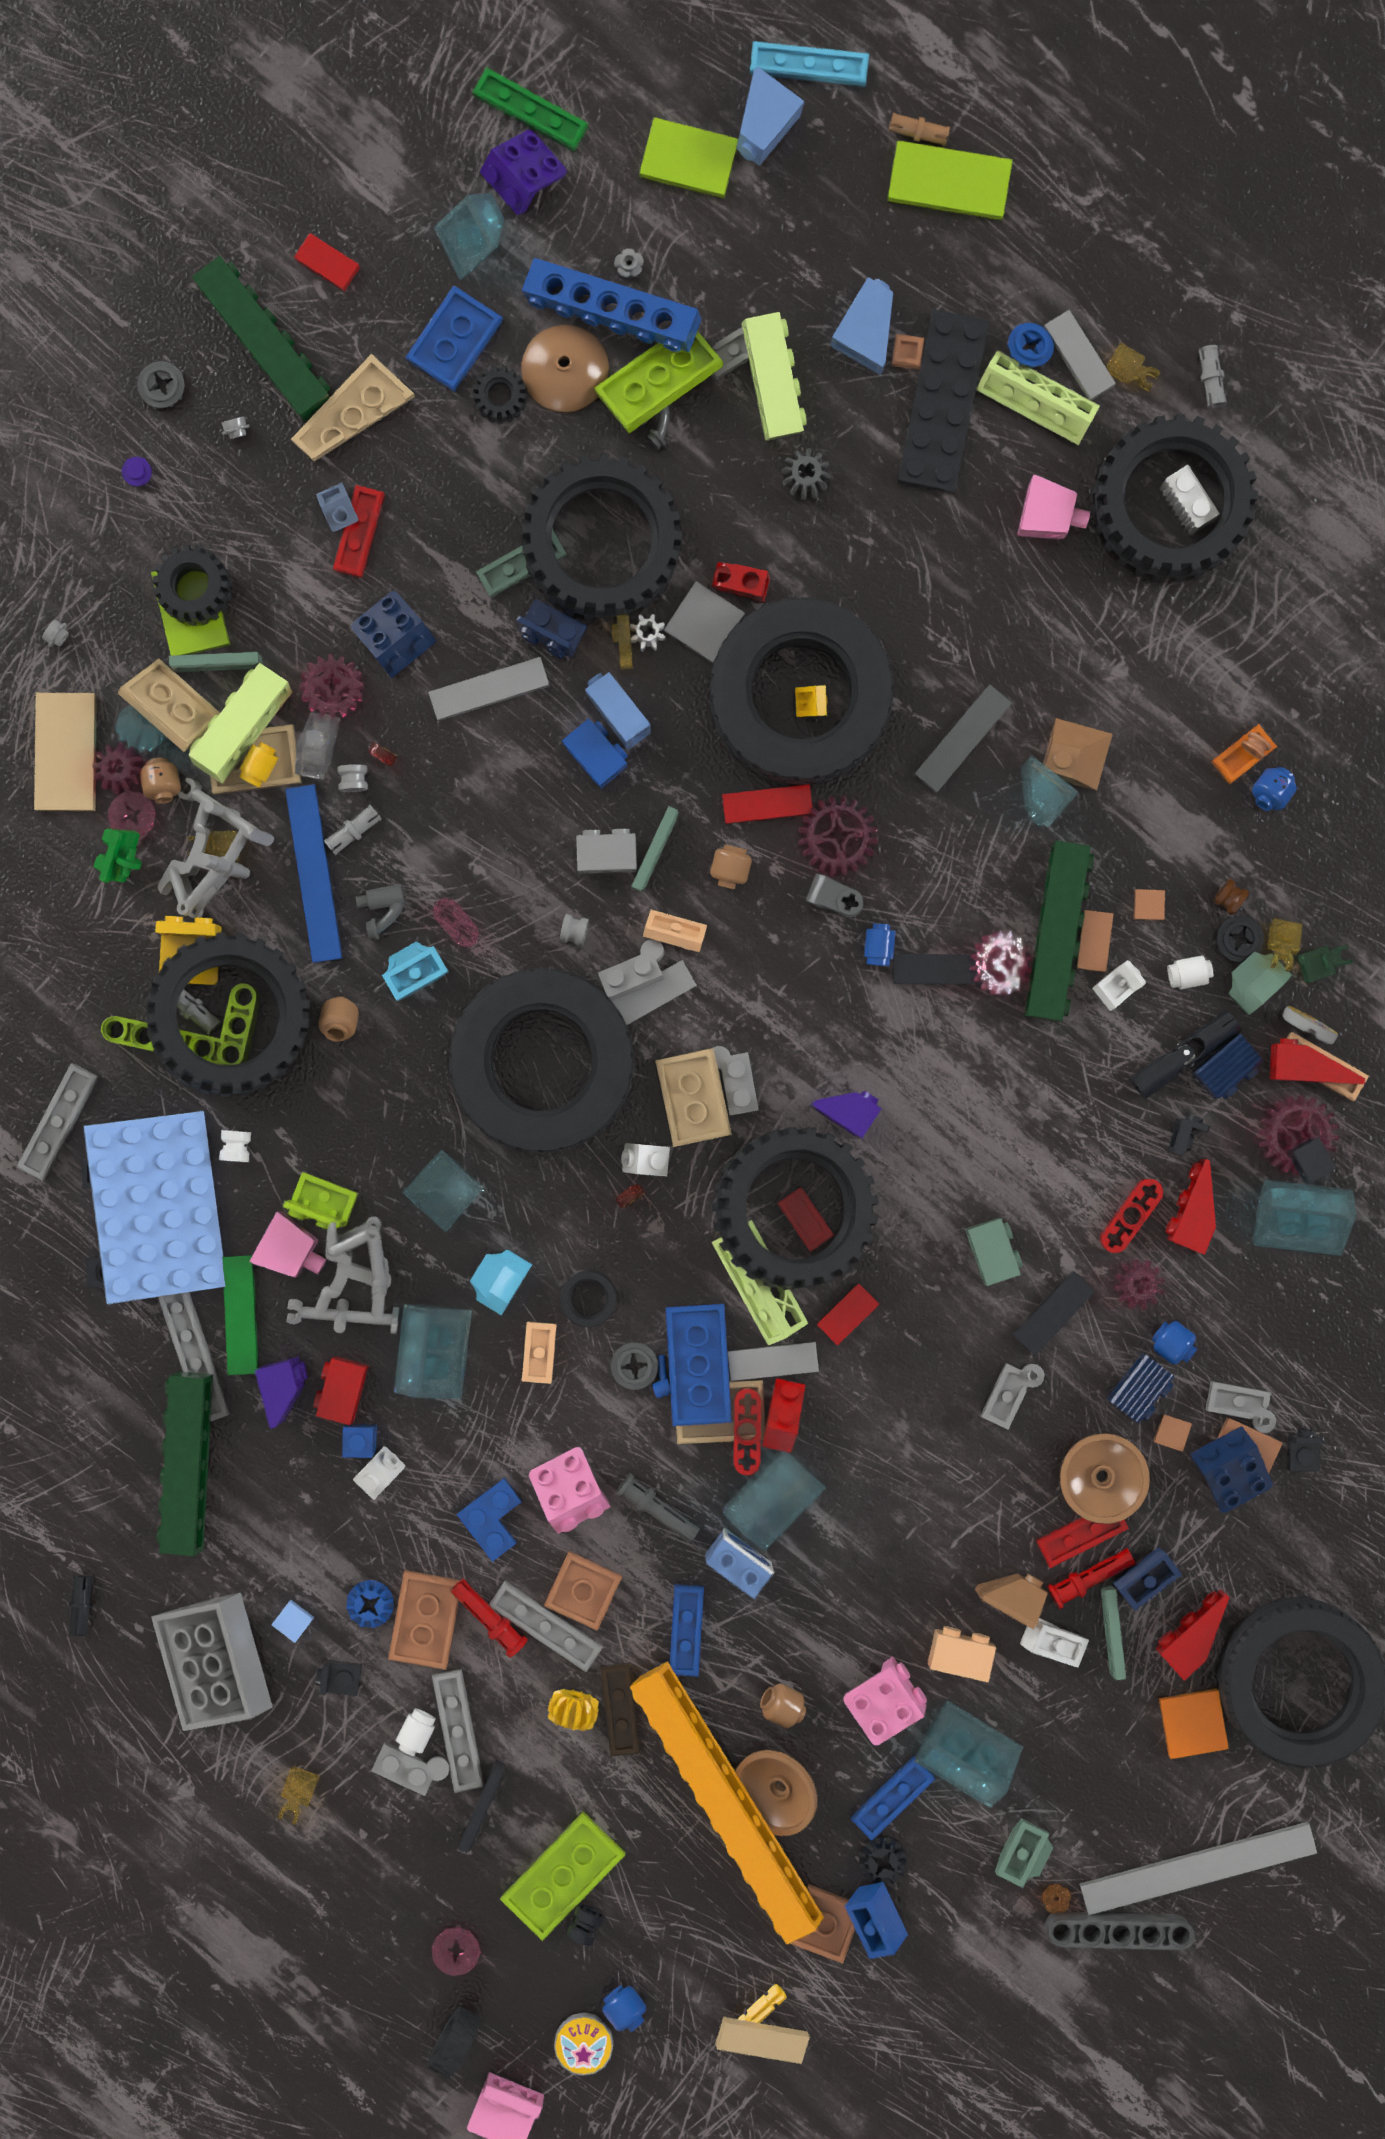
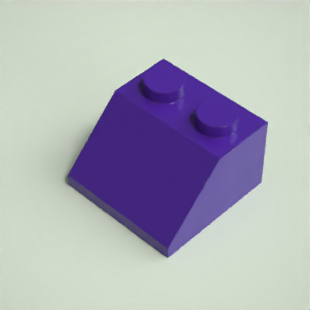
(850, 1111)
(280, 1387)

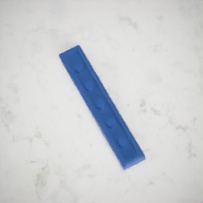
(314, 873)

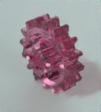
(343, 686)
(1000, 949)

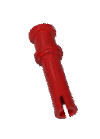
(1079, 1583)
(498, 1627)

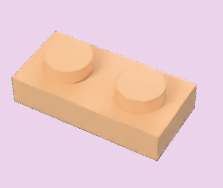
(674, 930)
(539, 1352)

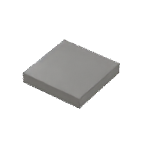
(703, 621)

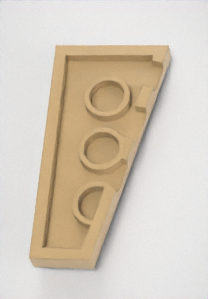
(356, 405)

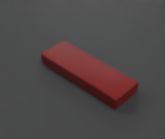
(358, 537)
(767, 804)
(1075, 1539)

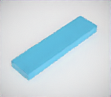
(810, 63)

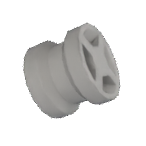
(352, 778)
(574, 930)

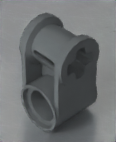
(829, 895)

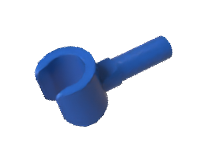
(662, 1387)

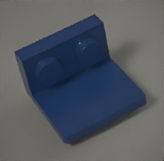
(552, 629)

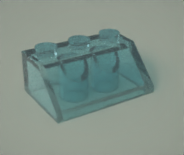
(1304, 1217)
(432, 1351)
(773, 1499)
(969, 1755)

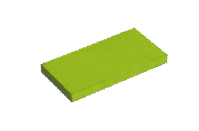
(949, 180)
(656, 381)
(562, 1876)

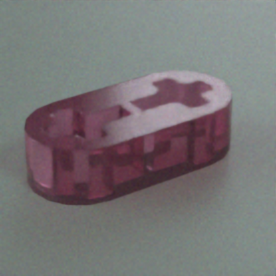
(461, 918)

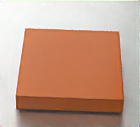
(1193, 1723)

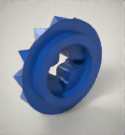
(1031, 334)
(370, 1589)

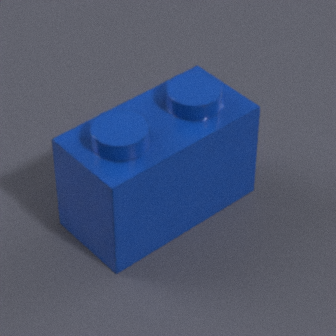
(595, 752)
(876, 1920)

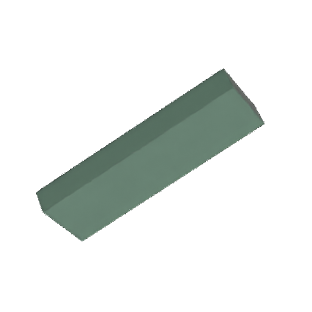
(511, 569)
(215, 662)
(655, 849)
(1113, 1632)

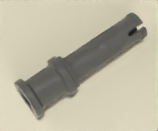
(646, 1501)

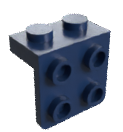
(393, 633)
(1233, 1469)

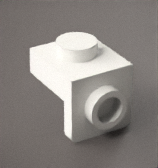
(1119, 985)
(645, 1159)
(379, 1472)

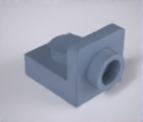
(337, 507)

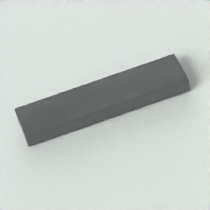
(962, 738)

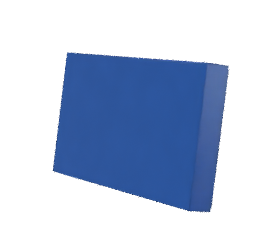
(698, 1365)

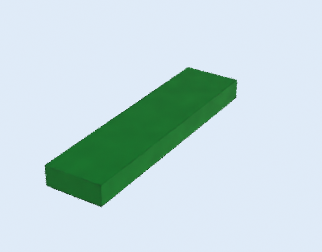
(530, 109)
(240, 1315)

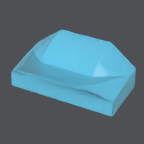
(413, 970)
(499, 1279)

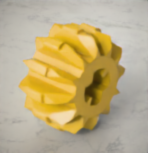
(573, 1709)

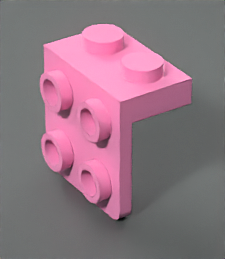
(568, 1490)
(886, 1702)

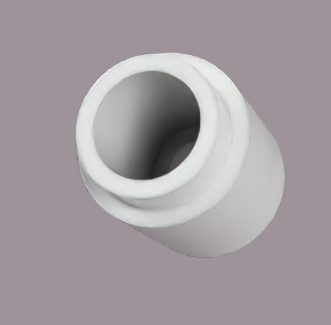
(1190, 972)
(415, 1732)

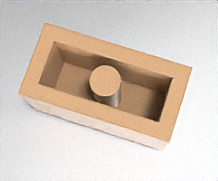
(962, 1654)

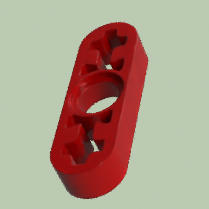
(1136, 1193)
(754, 1453)

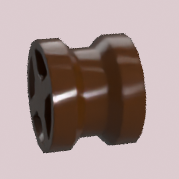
(1230, 896)

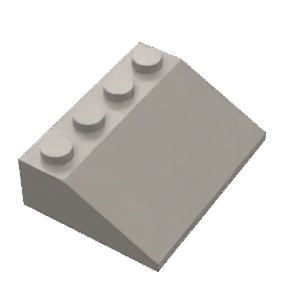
(212, 1662)

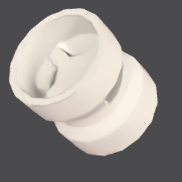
(234, 1148)

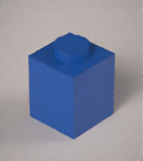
(359, 1440)

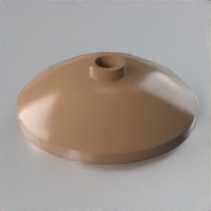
(568, 387)
(1119, 1492)
(783, 1807)

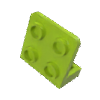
(321, 1201)

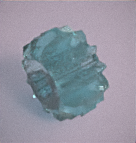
(138, 730)

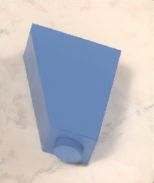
(767, 116)
(866, 326)
(618, 710)

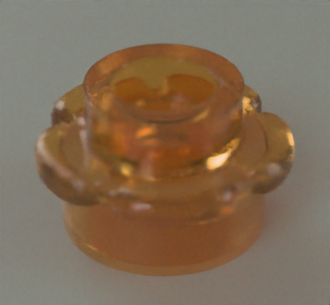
(1053, 1891)

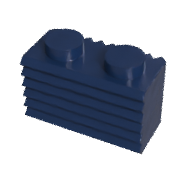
(1227, 1067)
(1141, 1388)
(1147, 1578)

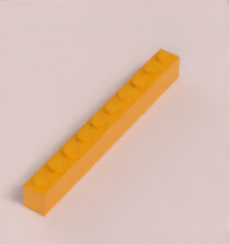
(726, 1803)

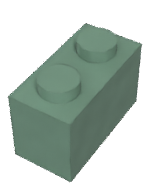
(993, 1251)

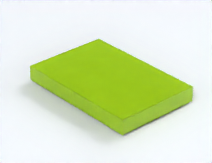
(688, 157)
(193, 639)

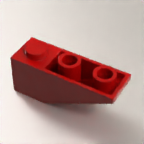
(1196, 1215)
(1191, 1642)

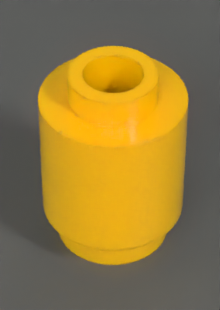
(258, 764)

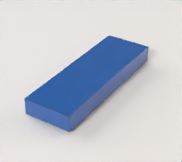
(686, 1629)
(892, 1798)

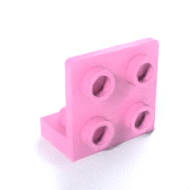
(505, 2110)

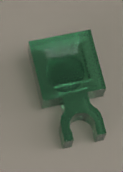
(1320, 962)

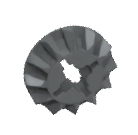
(147, 382)
(625, 1376)

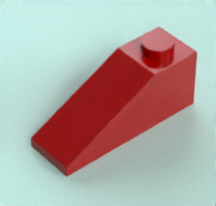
(1306, 1064)

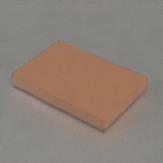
(424, 1620)

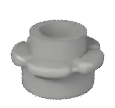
(632, 270)
(235, 427)
(55, 633)

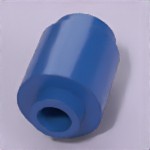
(879, 945)

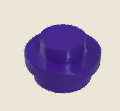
(136, 471)

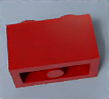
(341, 1390)
(783, 1415)

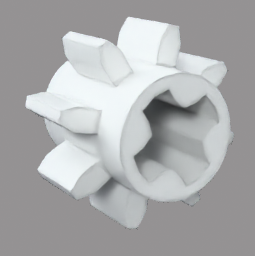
(643, 626)

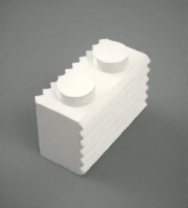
(1189, 500)

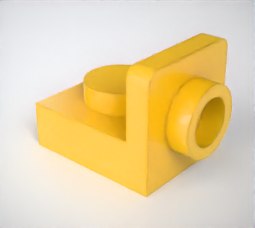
(811, 701)

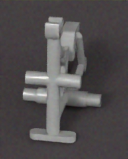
(220, 867)
(378, 1277)

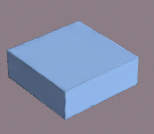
(292, 1621)

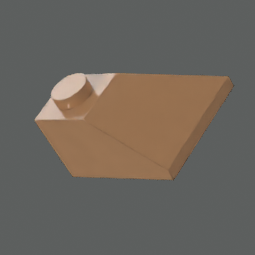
(1077, 753)
(1016, 1597)

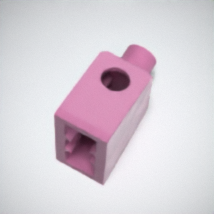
(1050, 510)
(287, 1248)

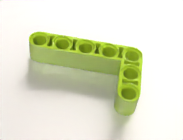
(218, 1046)

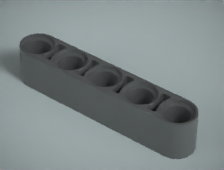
(1132, 1937)

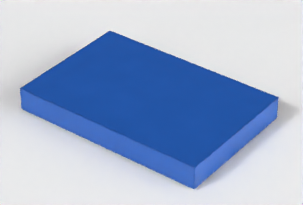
(454, 338)

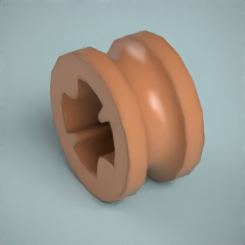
(1256, 745)

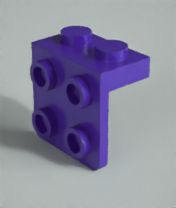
(521, 169)

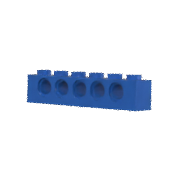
(546, 276)

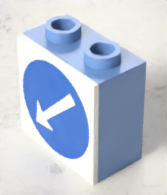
(739, 1563)

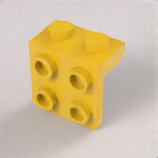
(177, 933)

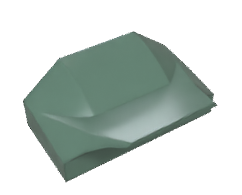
(1256, 982)
(1024, 1853)

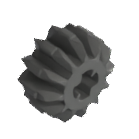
(809, 483)

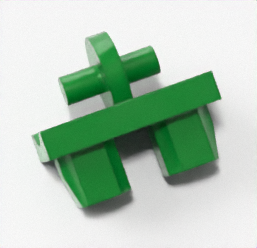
(120, 855)

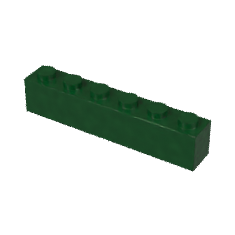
(261, 338)
(1058, 930)
(185, 1463)

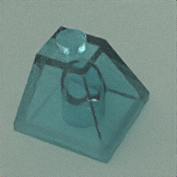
(470, 232)
(1044, 792)
(444, 1190)

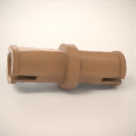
(919, 129)

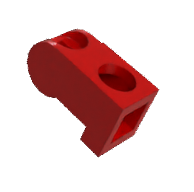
(741, 581)

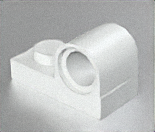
(1055, 1643)

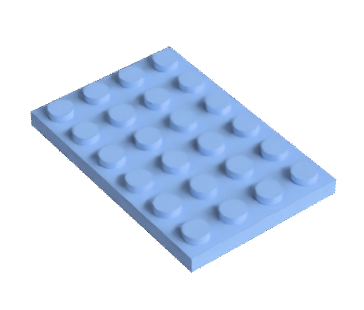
(154, 1206)

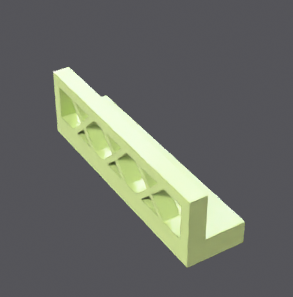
(1036, 399)
(764, 1308)

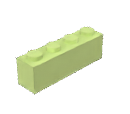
(773, 376)
(239, 722)

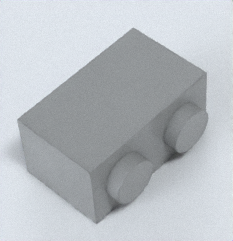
(606, 852)

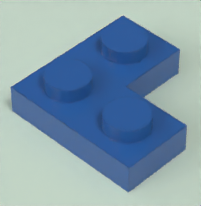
(484, 1516)

